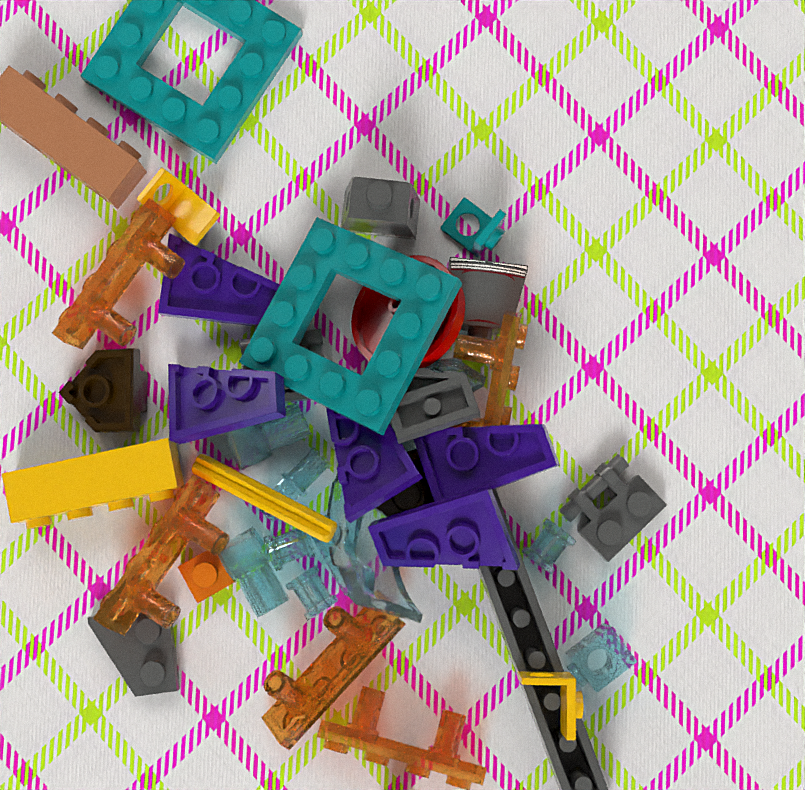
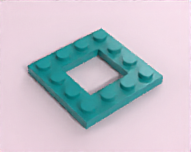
(204, 128)
(375, 395)

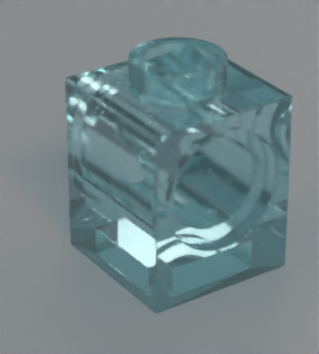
(617, 662)

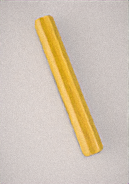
(264, 498)

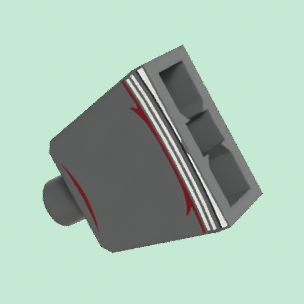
(381, 208)
(488, 293)

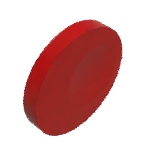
(374, 312)

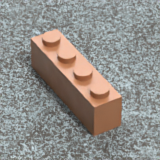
(67, 139)

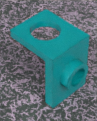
(489, 228)

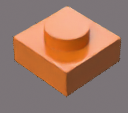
(205, 575)

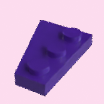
(214, 289)
(220, 401)
(480, 456)
(369, 465)
(447, 532)

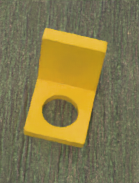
(192, 212)
(571, 700)

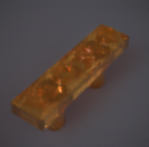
(122, 263)
(500, 357)
(147, 569)
(330, 674)
(419, 761)

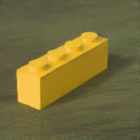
(93, 481)

